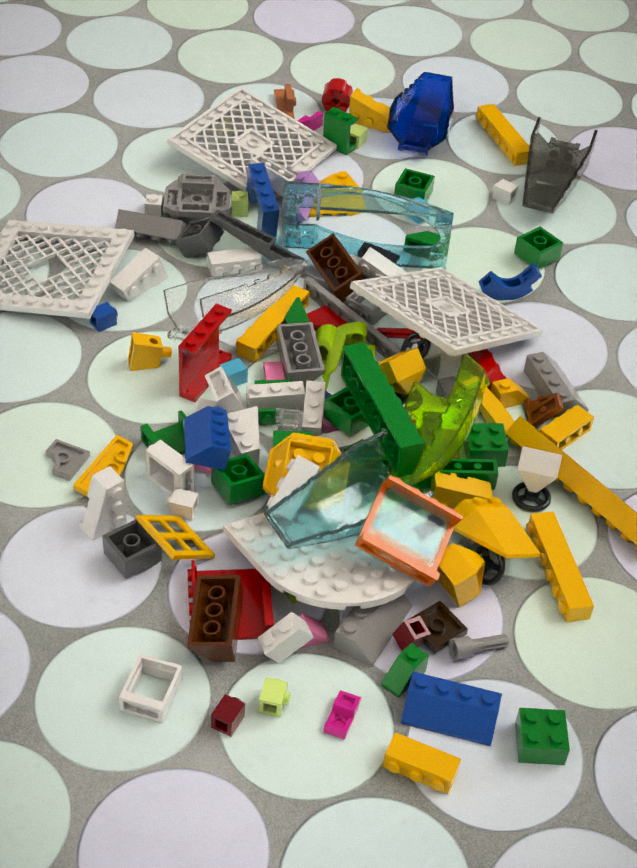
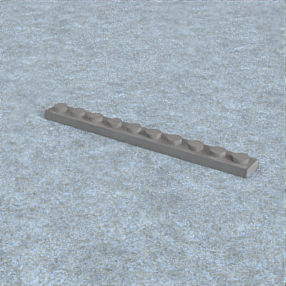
(374, 337)

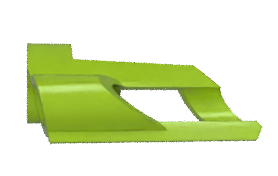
(331, 343)

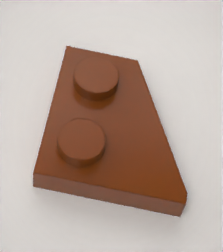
(543, 408)

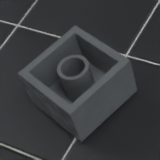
(199, 237)
(131, 548)

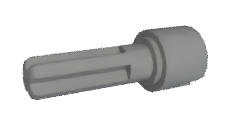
(465, 647)

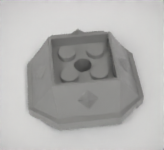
(195, 197)

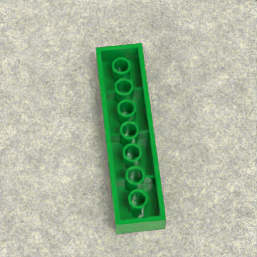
(381, 408)

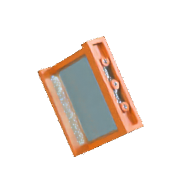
(408, 530)

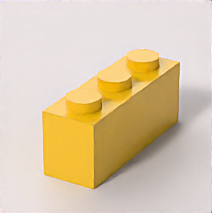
(568, 427)
(421, 763)

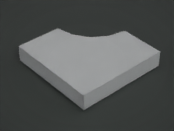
(67, 459)

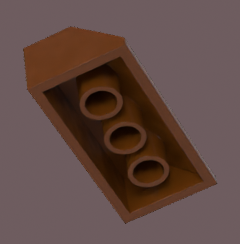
(335, 266)
(216, 617)

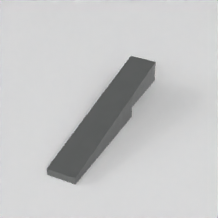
(254, 238)

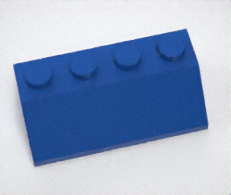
(207, 438)
(451, 708)

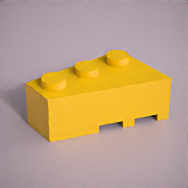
(369, 111)
(452, 490)

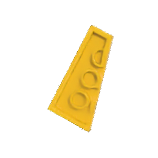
(113, 455)

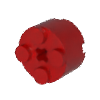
(337, 94)

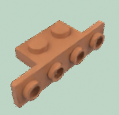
(285, 100)

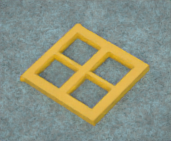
(204, 552)

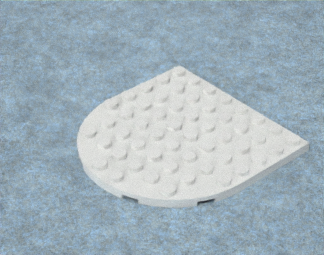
(319, 574)

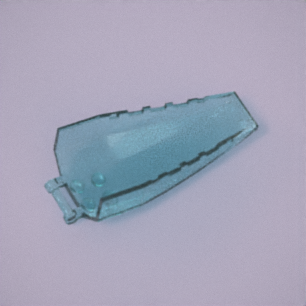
(334, 500)

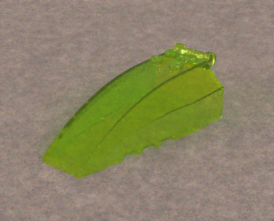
(443, 420)

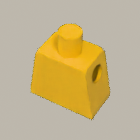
(146, 351)

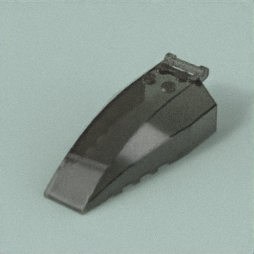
(553, 170)

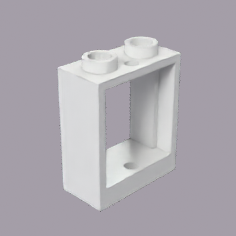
(225, 391)
(163, 455)
(146, 706)

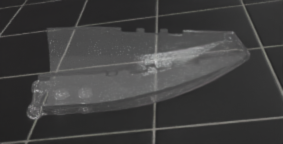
(245, 293)

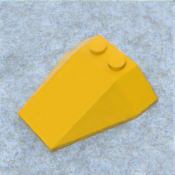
(494, 527)

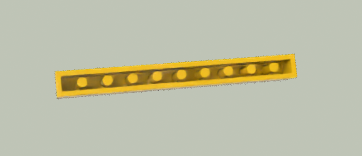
(579, 480)

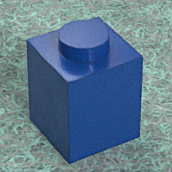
(104, 317)

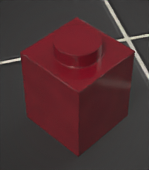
(411, 631)
(228, 715)

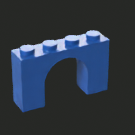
(261, 192)

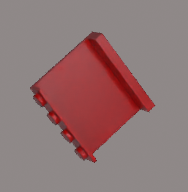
(201, 354)
(256, 601)

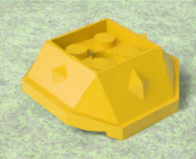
(313, 448)

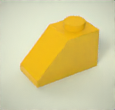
(509, 392)

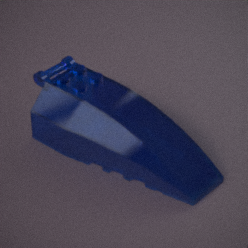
(422, 113)

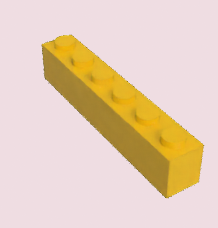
(503, 134)
(263, 331)
(560, 567)

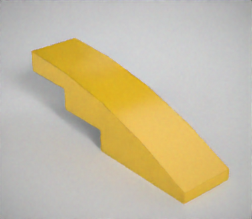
(494, 411)

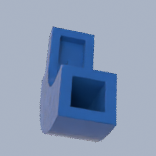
(510, 288)

